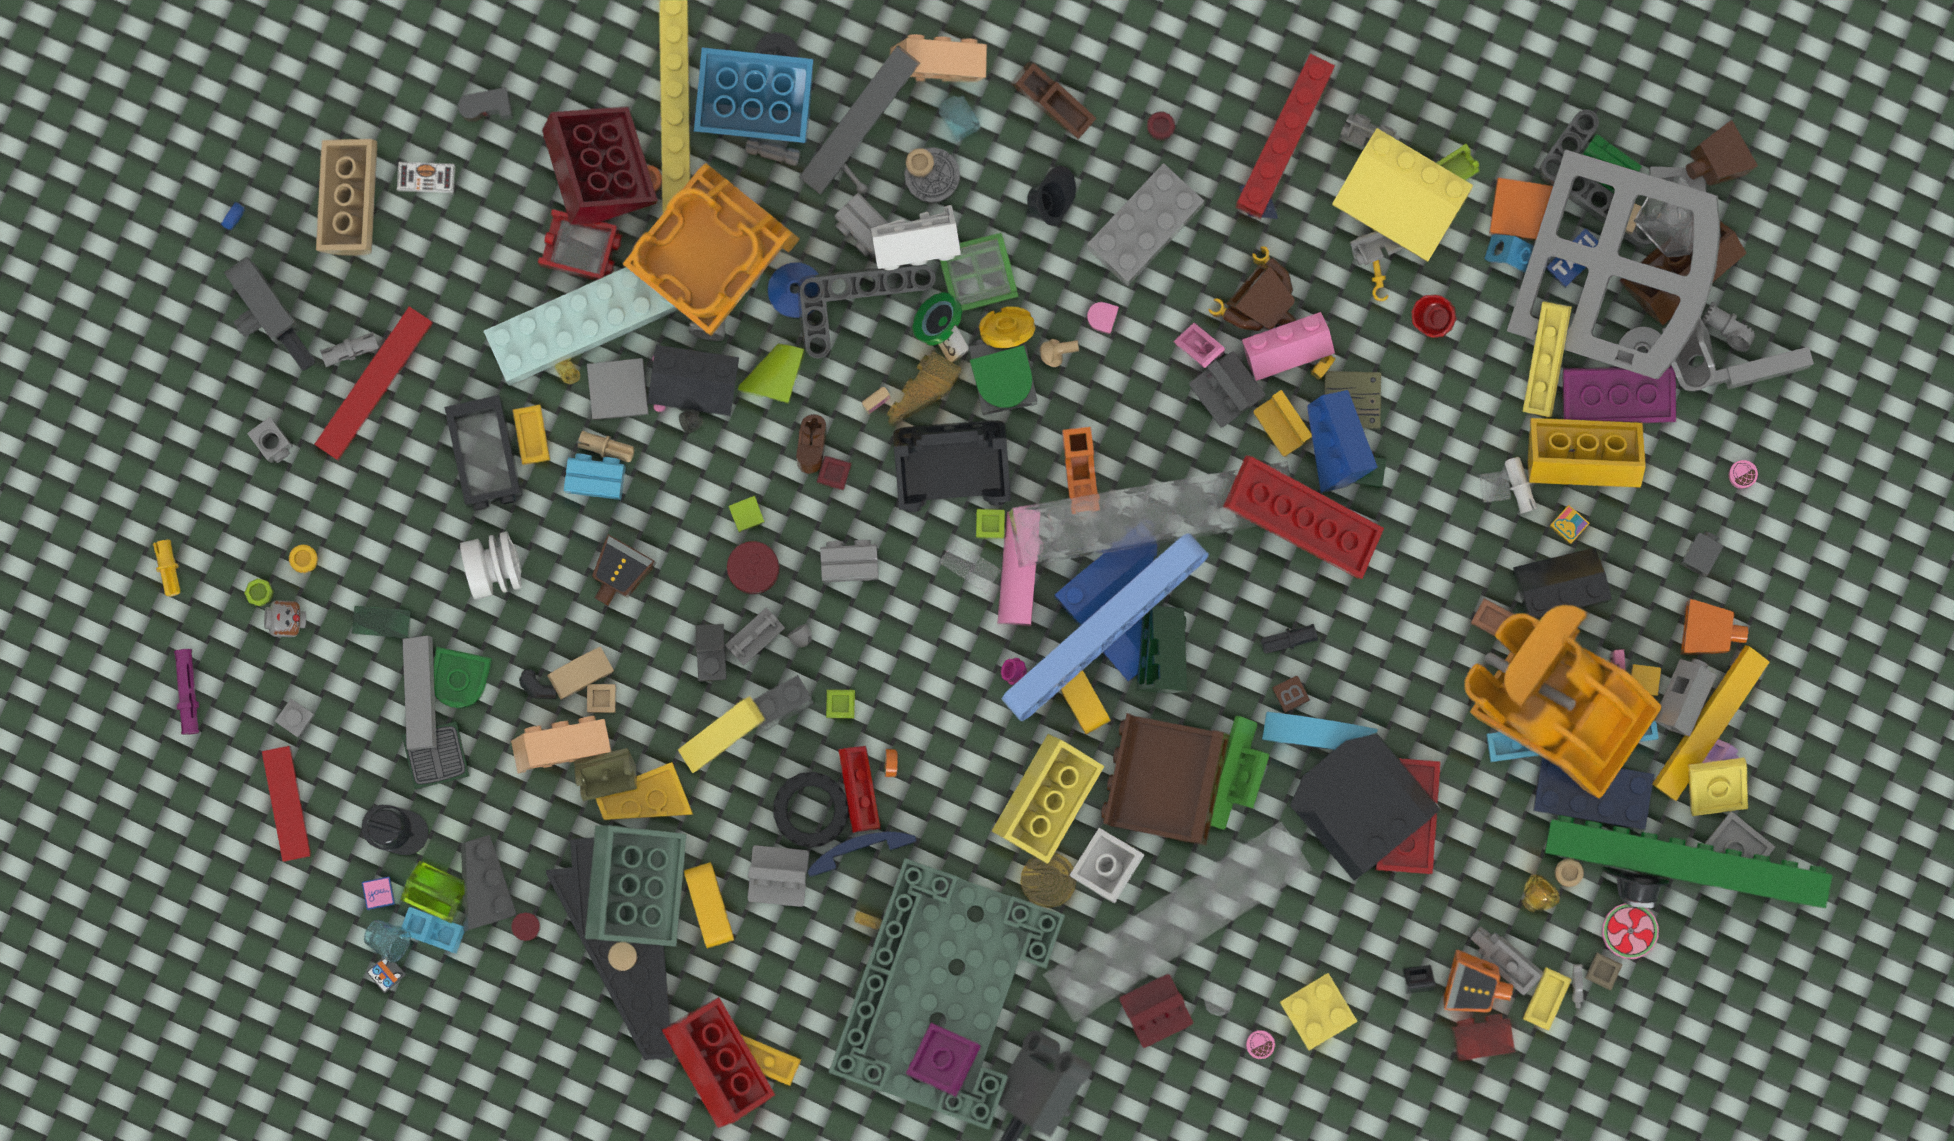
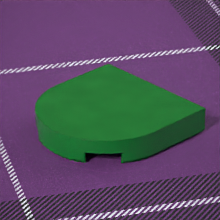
(1003, 377)
(459, 677)

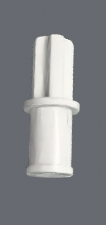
(1520, 485)

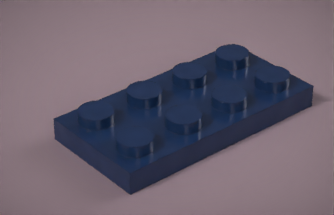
(1622, 804)

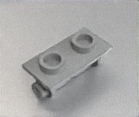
(1362, 128)
(1367, 247)
(755, 636)

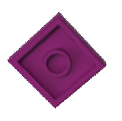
(943, 1059)

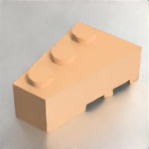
(946, 59)
(560, 744)

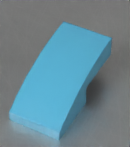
(433, 930)

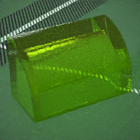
(434, 891)

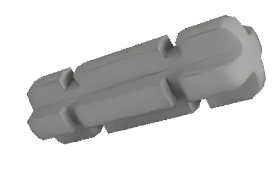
(772, 151)

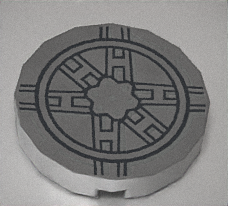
(939, 183)

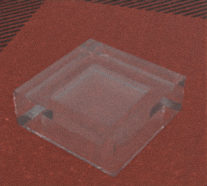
(1495, 487)

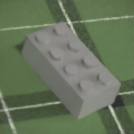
(1145, 224)

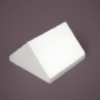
(1106, 865)

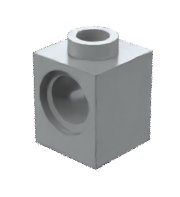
(262, 432)

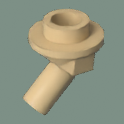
(1052, 351)

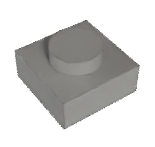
(294, 718)

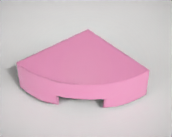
(1618, 659)

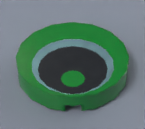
(937, 318)

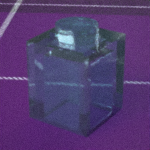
(959, 117)

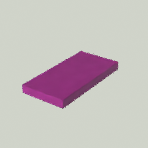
(1618, 395)

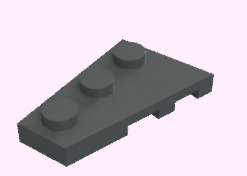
(486, 890)

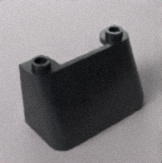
(951, 463)

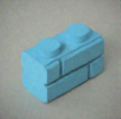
(594, 477)

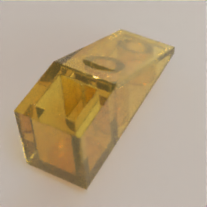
(932, 383)

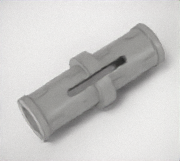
(349, 349)

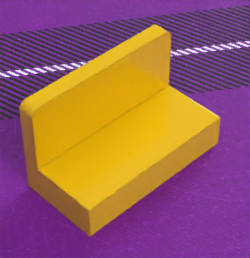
(1282, 424)

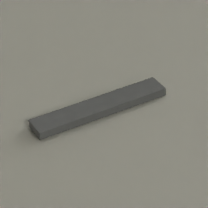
(859, 119)

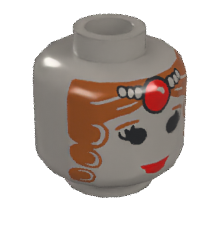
(284, 618)

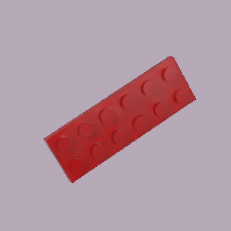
(1303, 517)

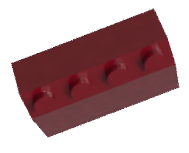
(598, 163)

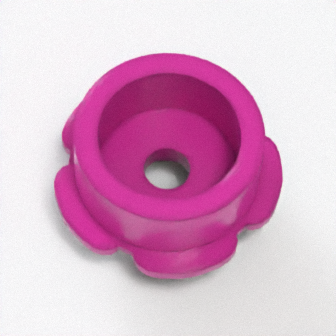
(1013, 670)

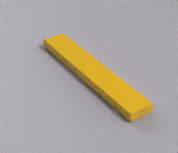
(1711, 721)

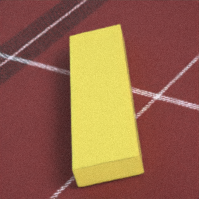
(1547, 359)
(721, 734)

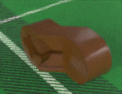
(811, 431)

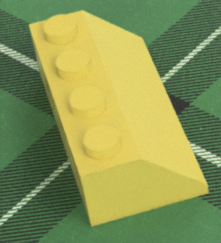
(1048, 798)

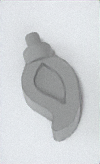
(1577, 995)

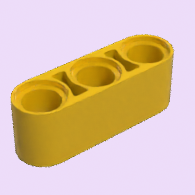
(1085, 703)
(709, 905)

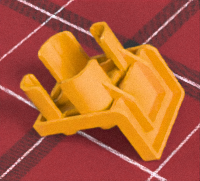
(708, 248)
(1585, 741)

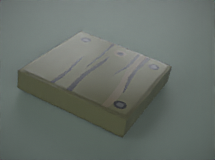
(1364, 392)

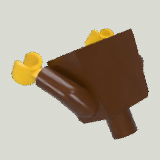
(1262, 297)

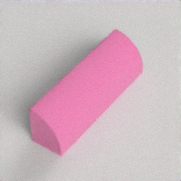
(1016, 585)

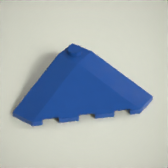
(1098, 585)

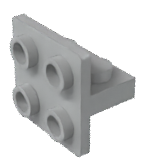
(778, 876)

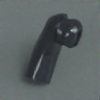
(534, 688)

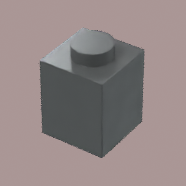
(1702, 553)

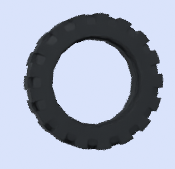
(805, 780)

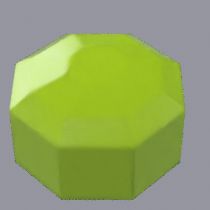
(259, 592)

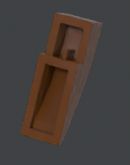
(1053, 100)

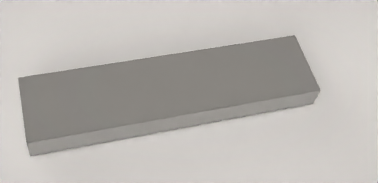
(419, 693)

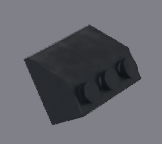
(693, 380)
(1562, 580)

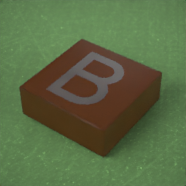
(1290, 694)

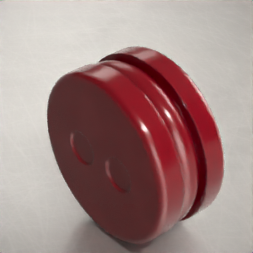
(753, 567)

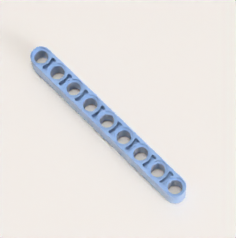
(1105, 627)

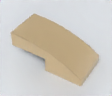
(580, 673)

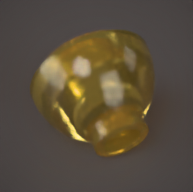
(1540, 894)

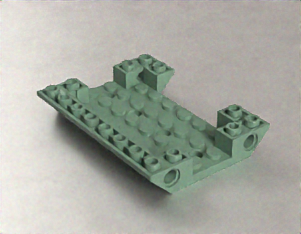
(911, 981)

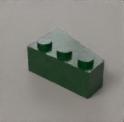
(1163, 651)

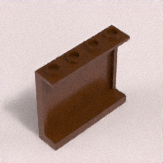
(1165, 779)

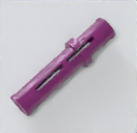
(186, 692)

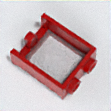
(580, 248)

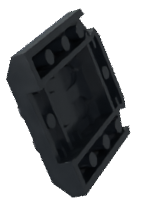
(1362, 803)

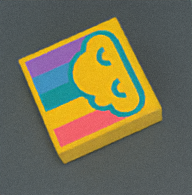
(1569, 524)

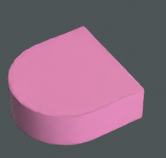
(1102, 316)

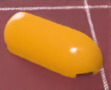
(1541, 652)

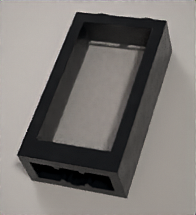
(483, 452)

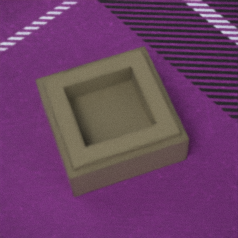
(1603, 971)

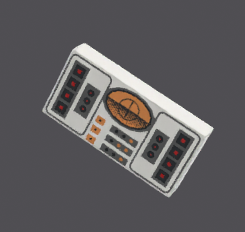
(426, 177)

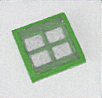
(980, 273)

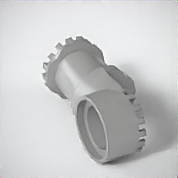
(1729, 327)

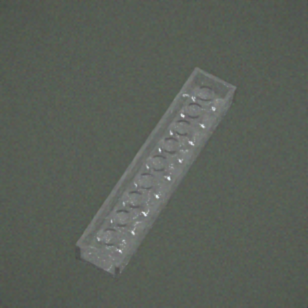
(1126, 518)
(1177, 922)

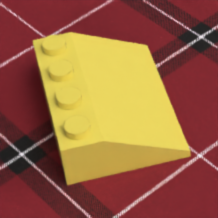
(1402, 194)

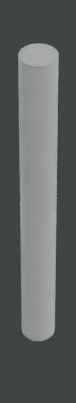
(1546, 690)

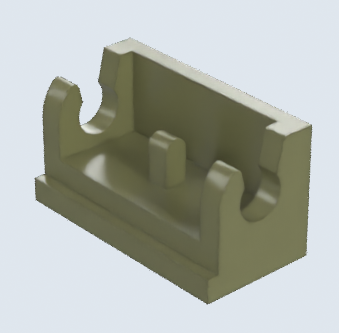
(605, 774)

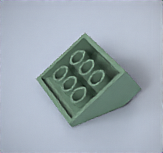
(635, 885)

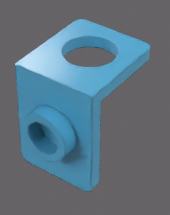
(1515, 251)

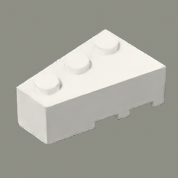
(917, 240)

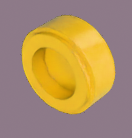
(303, 559)

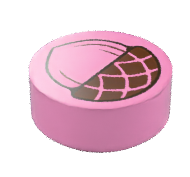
(1743, 474)
(1260, 1044)

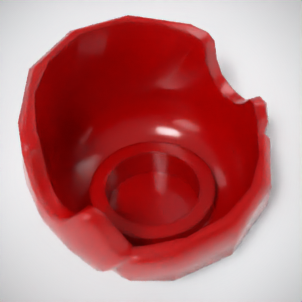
(1433, 315)

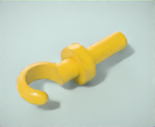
(1379, 280)

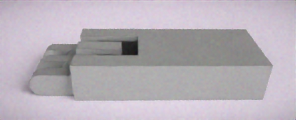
(1764, 368)

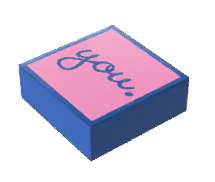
(378, 893)

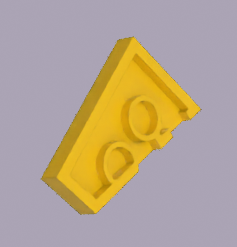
(657, 795)

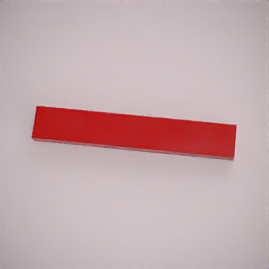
(373, 383)

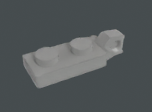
(1512, 964)

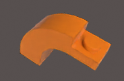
(1079, 461)

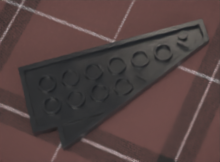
(637, 992)

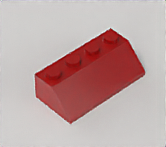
(718, 1062)

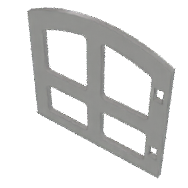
(1606, 262)

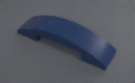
(826, 862)

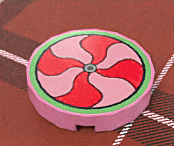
(1630, 931)

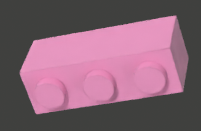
(1288, 346)

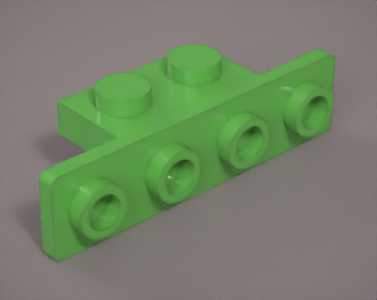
(1240, 773)

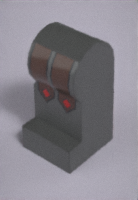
(486, 103)

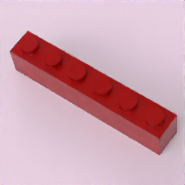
(1285, 136)

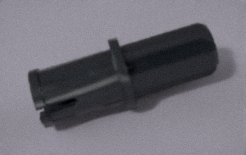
(1289, 639)

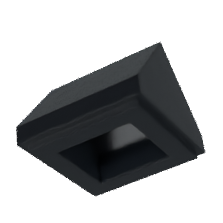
(1418, 979)

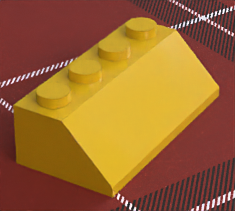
(1603, 454)

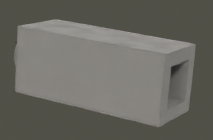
(1685, 696)

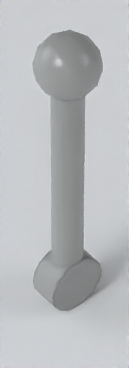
(861, 187)

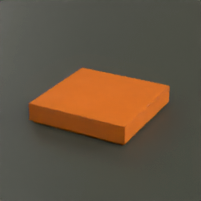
(1519, 208)

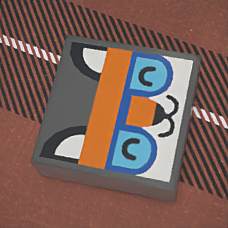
(386, 974)

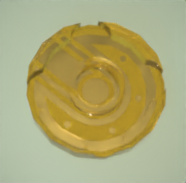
(1048, 883)

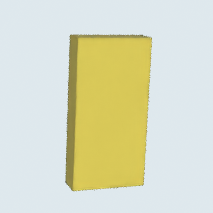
(1547, 999)

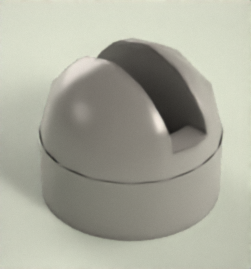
(800, 636)

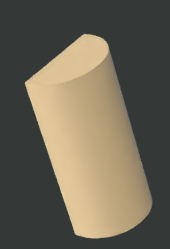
(346, 196)

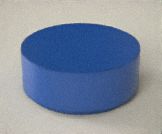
(233, 216)

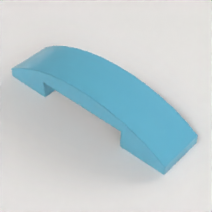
(1310, 731)

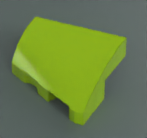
(775, 374)

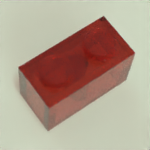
(1483, 1038)

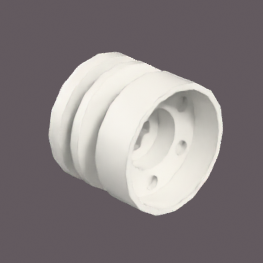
(491, 565)

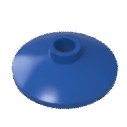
(779, 288)

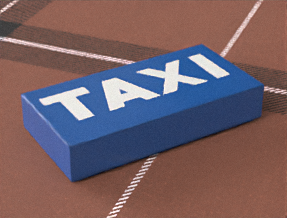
(1567, 271)

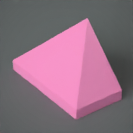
(1199, 345)

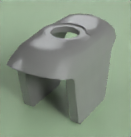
(1698, 345)

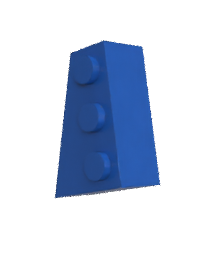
(1339, 441)

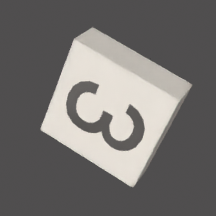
(954, 346)

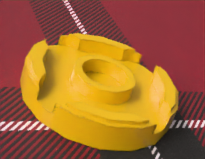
(1007, 327)

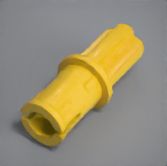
(167, 567)

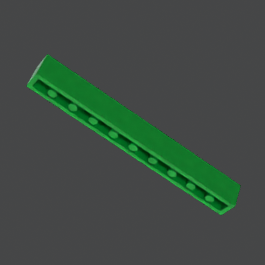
(1688, 863)

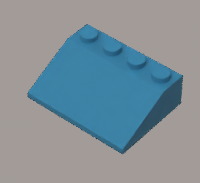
(754, 95)

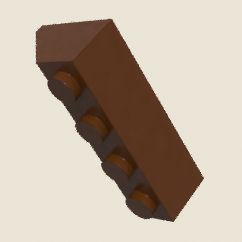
(1662, 304)

